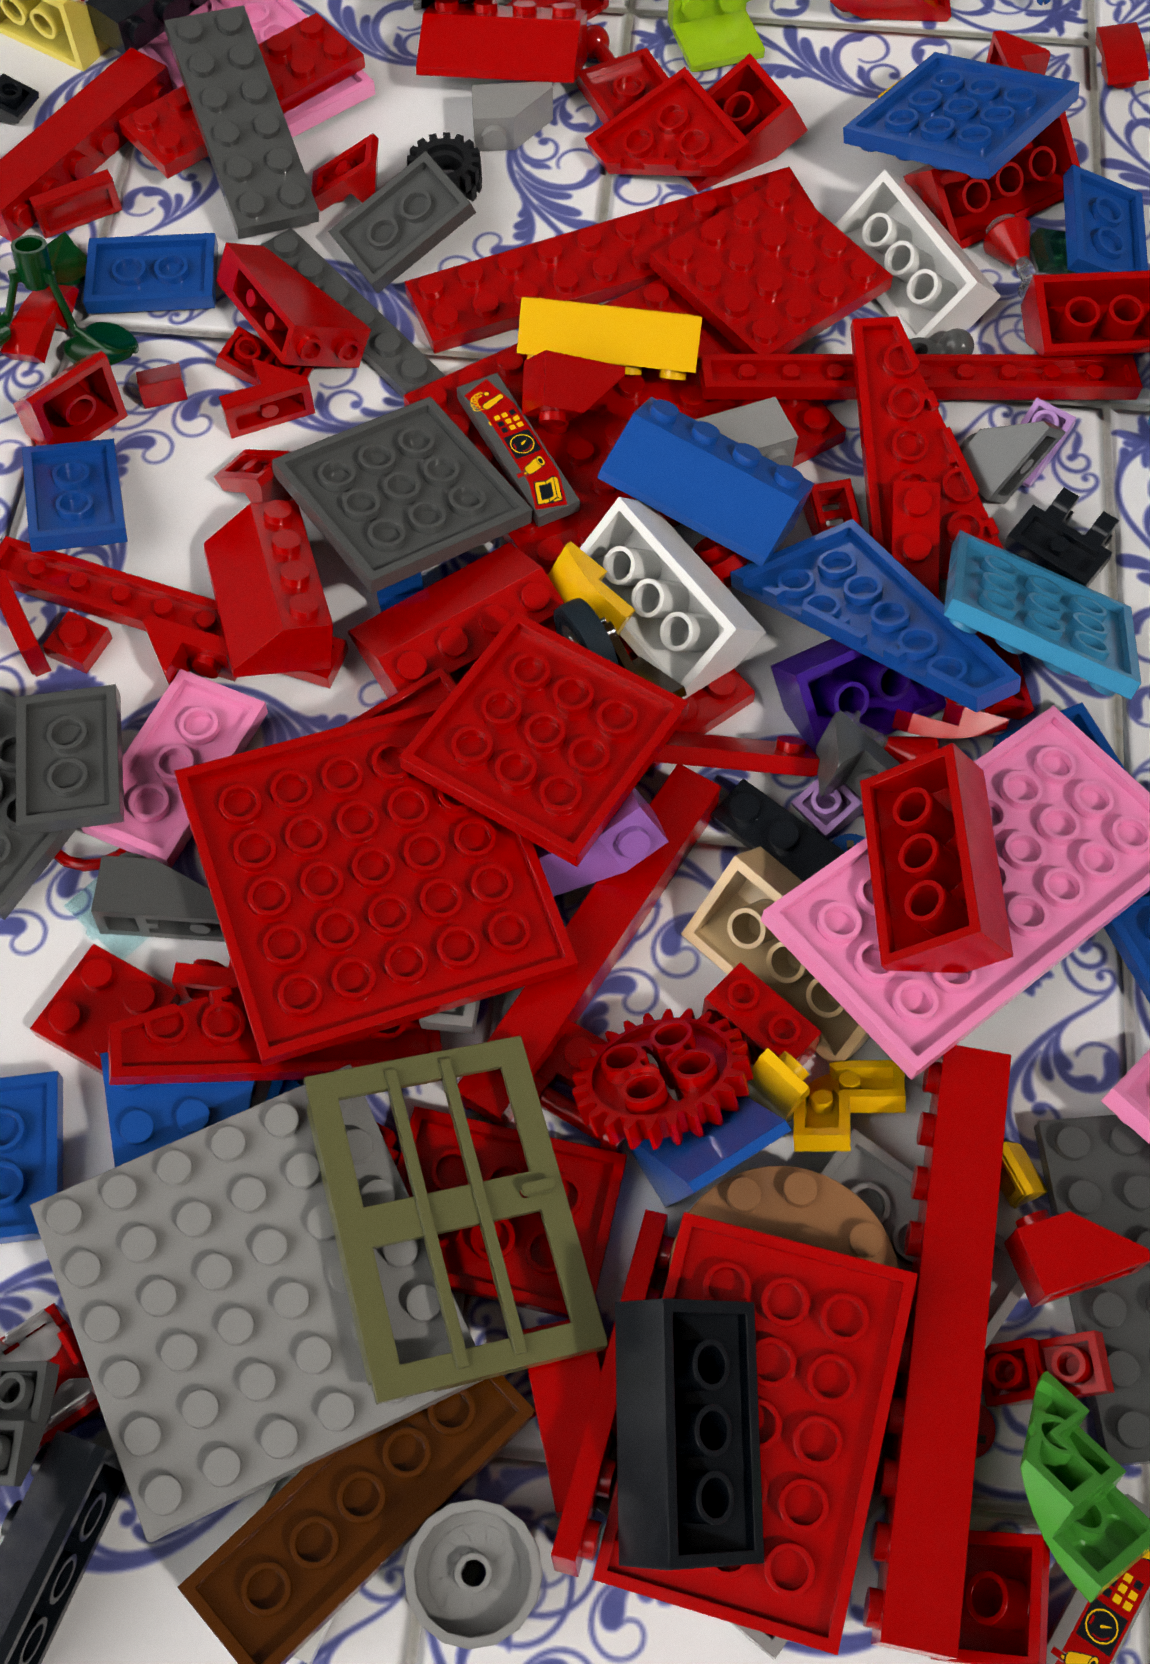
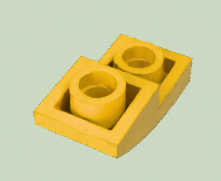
(580, 577)
(778, 1083)

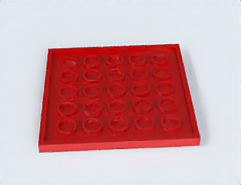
(363, 888)

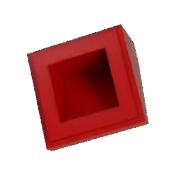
(161, 385)

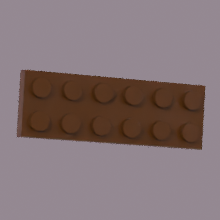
(346, 1521)

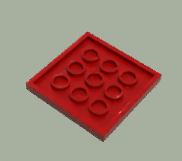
(770, 271)
(545, 737)

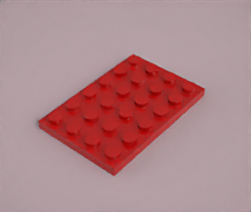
(825, 1389)

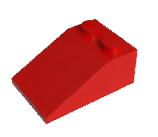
(759, 113)

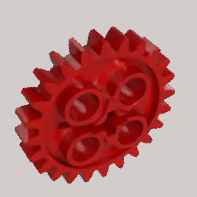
(628, 1095)

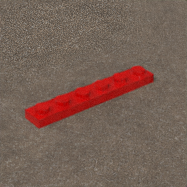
(594, 1470)

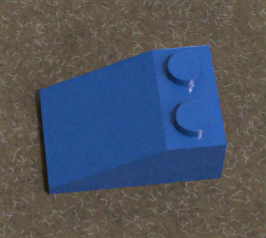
(698, 1161)

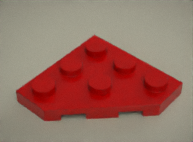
(670, 134)

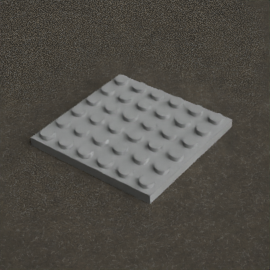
(224, 1307)

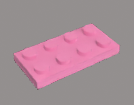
(187, 727)

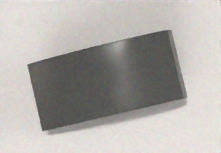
(25, 1405)

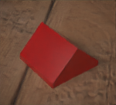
(1004, 1600)

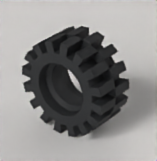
(456, 156)

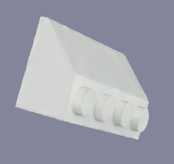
(933, 277)
(682, 610)

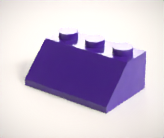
(840, 678)

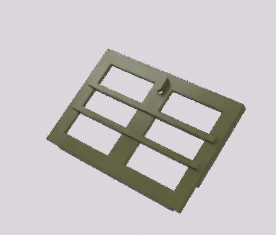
(429, 1214)

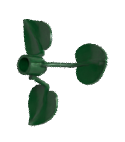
(57, 264)

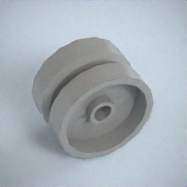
(439, 1554)

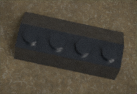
(687, 1434)
(52, 1541)

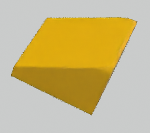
(1019, 1176)

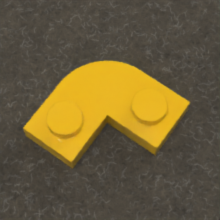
(851, 1086)

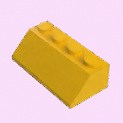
(611, 335)

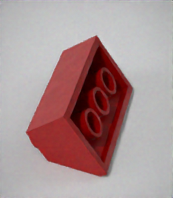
(503, 41)
(1019, 188)
(1088, 313)
(269, 592)
(454, 618)
(935, 866)

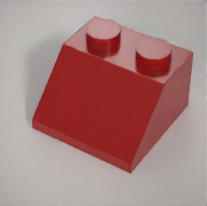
(73, 404)

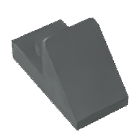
(848, 756)

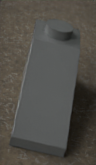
(152, 901)

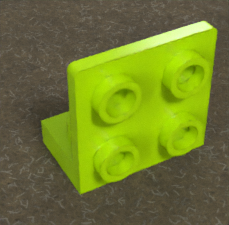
(713, 32)

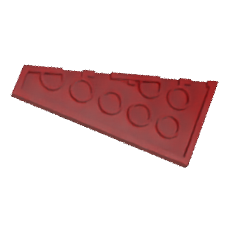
(908, 438)
(215, 1043)

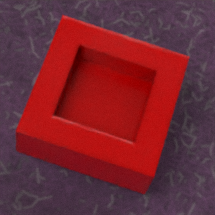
(77, 642)

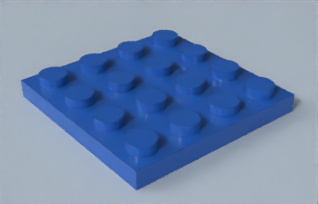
(961, 114)

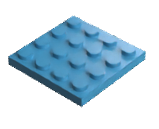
(1042, 615)

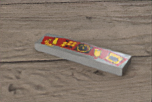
(1099, 1629)

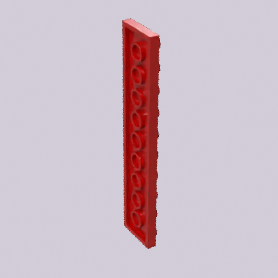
(577, 266)

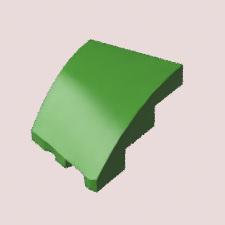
(1075, 1495)

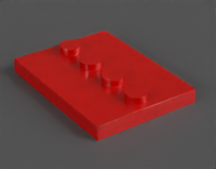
(592, 1188)

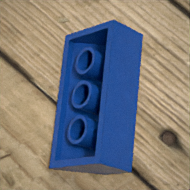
(706, 480)

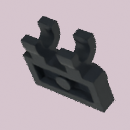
(1054, 545)

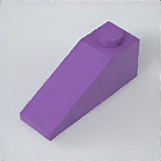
(622, 844)

